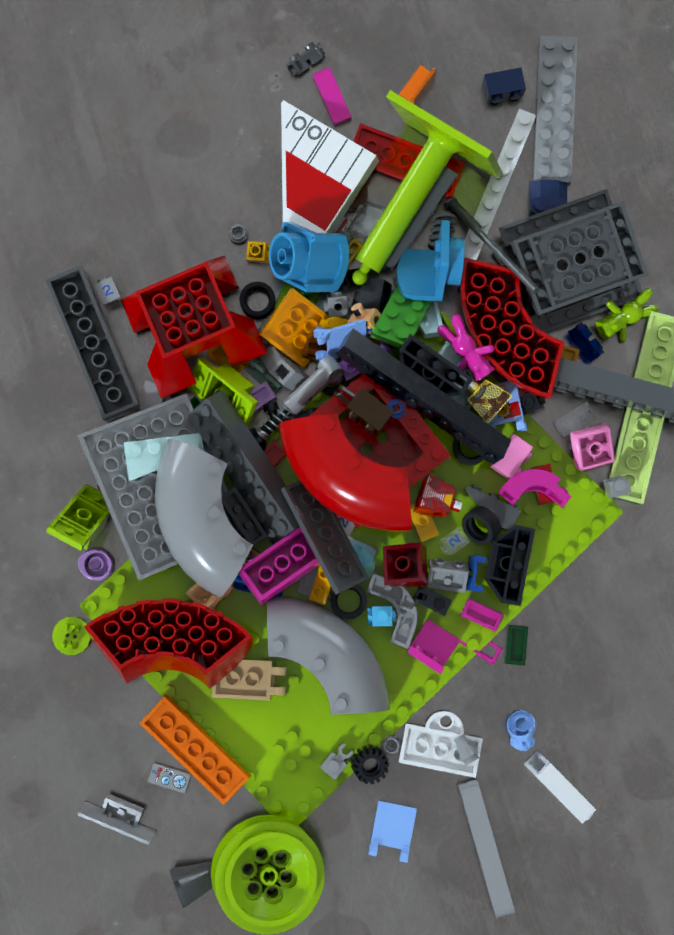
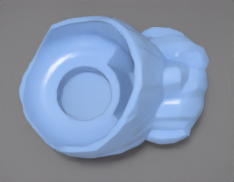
(521, 728)

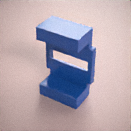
(472, 564)

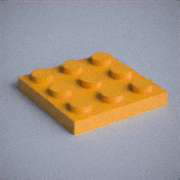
(292, 325)

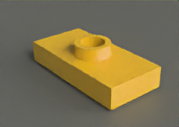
(424, 525)

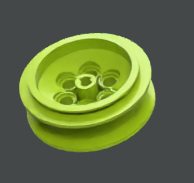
(293, 896)

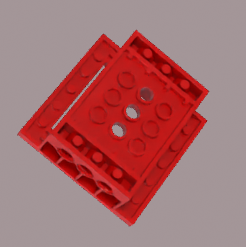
(409, 437)

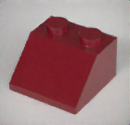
(405, 565)

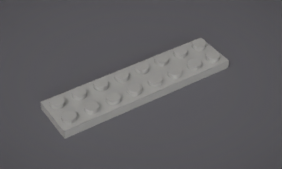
(555, 108)

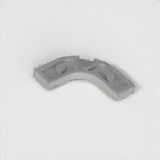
(404, 607)

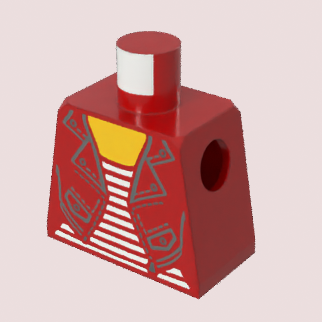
(436, 498)

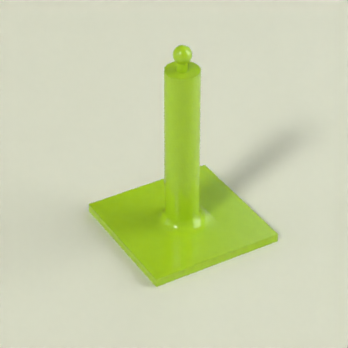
(437, 151)

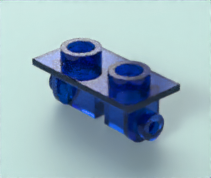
(590, 349)

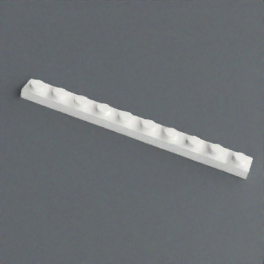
(496, 188)

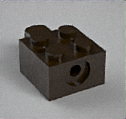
(365, 409)

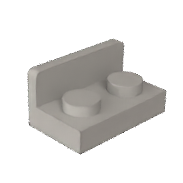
(448, 575)

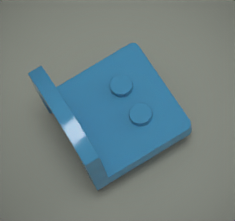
(309, 258)
(425, 272)

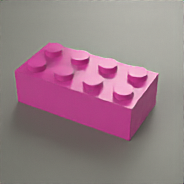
(279, 566)

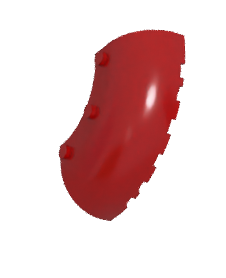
(498, 319)
(344, 478)
(170, 637)

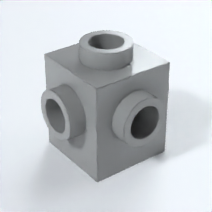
(334, 298)

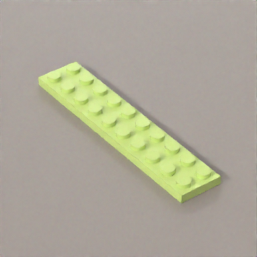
(641, 432)

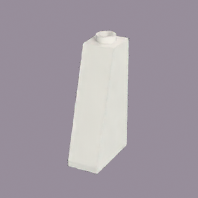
(560, 787)

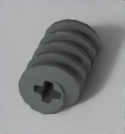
(437, 223)

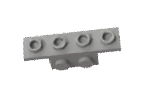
(120, 817)

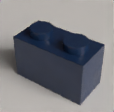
(504, 85)

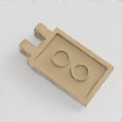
(250, 681)

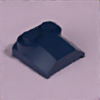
(546, 195)

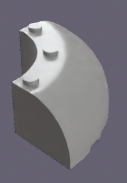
(194, 517)
(330, 651)

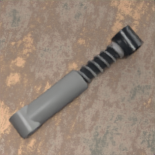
(300, 397)

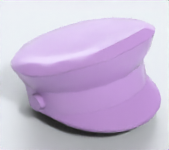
(96, 563)

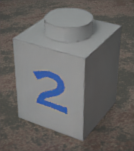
(108, 292)

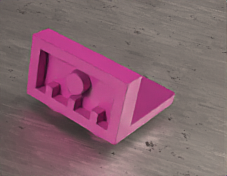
(433, 646)

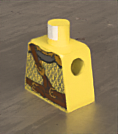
(487, 398)

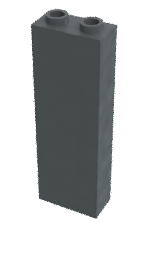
(426, 210)

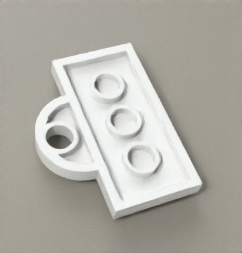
(435, 745)

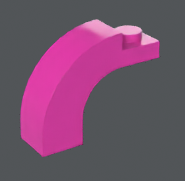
(534, 480)

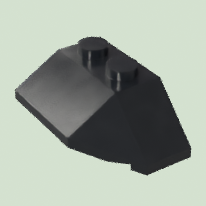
(433, 367)
(509, 564)

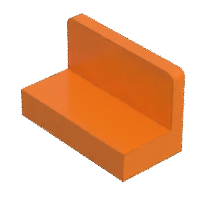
(418, 84)

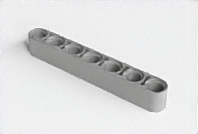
(486, 848)

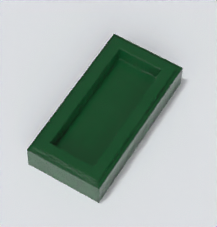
(516, 645)

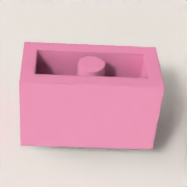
(516, 453)

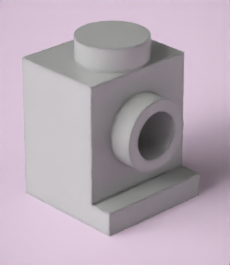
(616, 486)

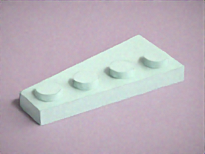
(144, 455)

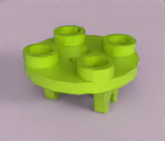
(71, 645)

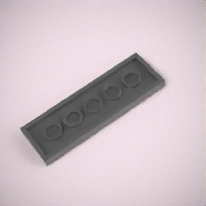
(326, 539)

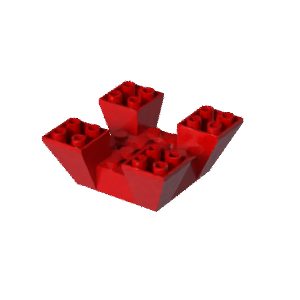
(214, 324)

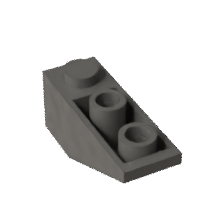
(505, 512)

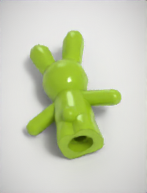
(628, 314)

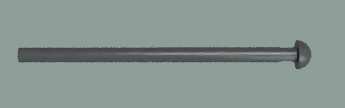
(452, 204)

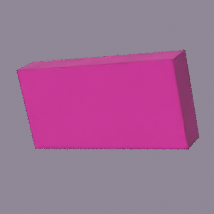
(481, 614)

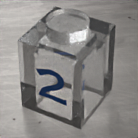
(453, 542)

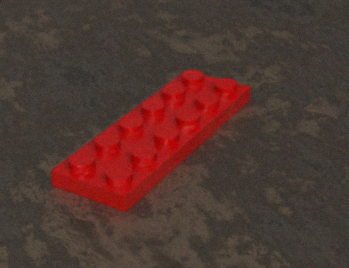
(397, 154)

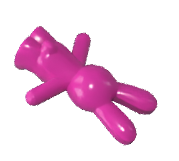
(465, 346)

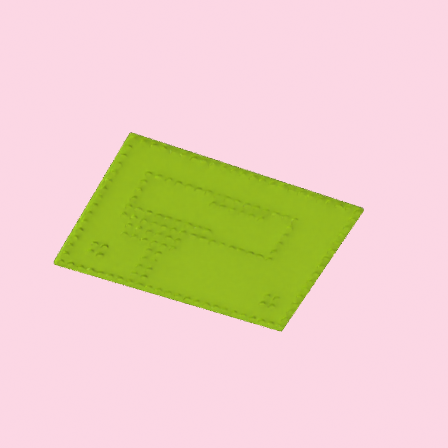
(294, 732)

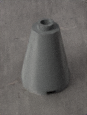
(191, 881)

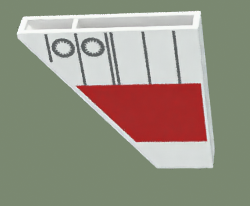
(319, 171)

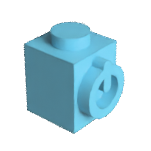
(381, 616)

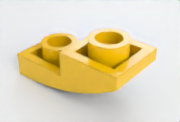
(258, 252)

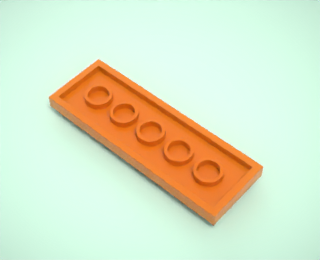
(195, 749)

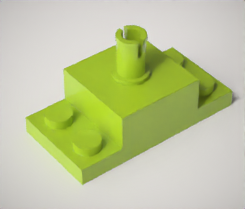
(236, 387)
(81, 519)

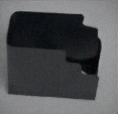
(373, 294)

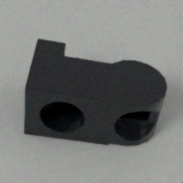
(432, 600)

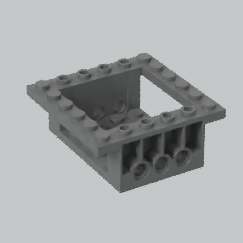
(560, 234)

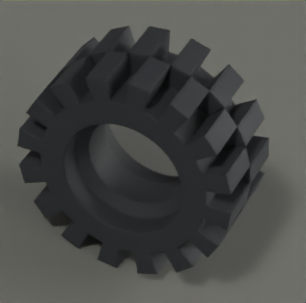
(377, 772)

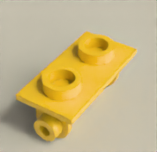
(320, 588)

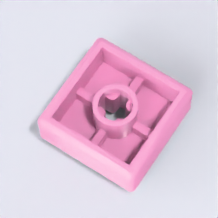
(601, 452)

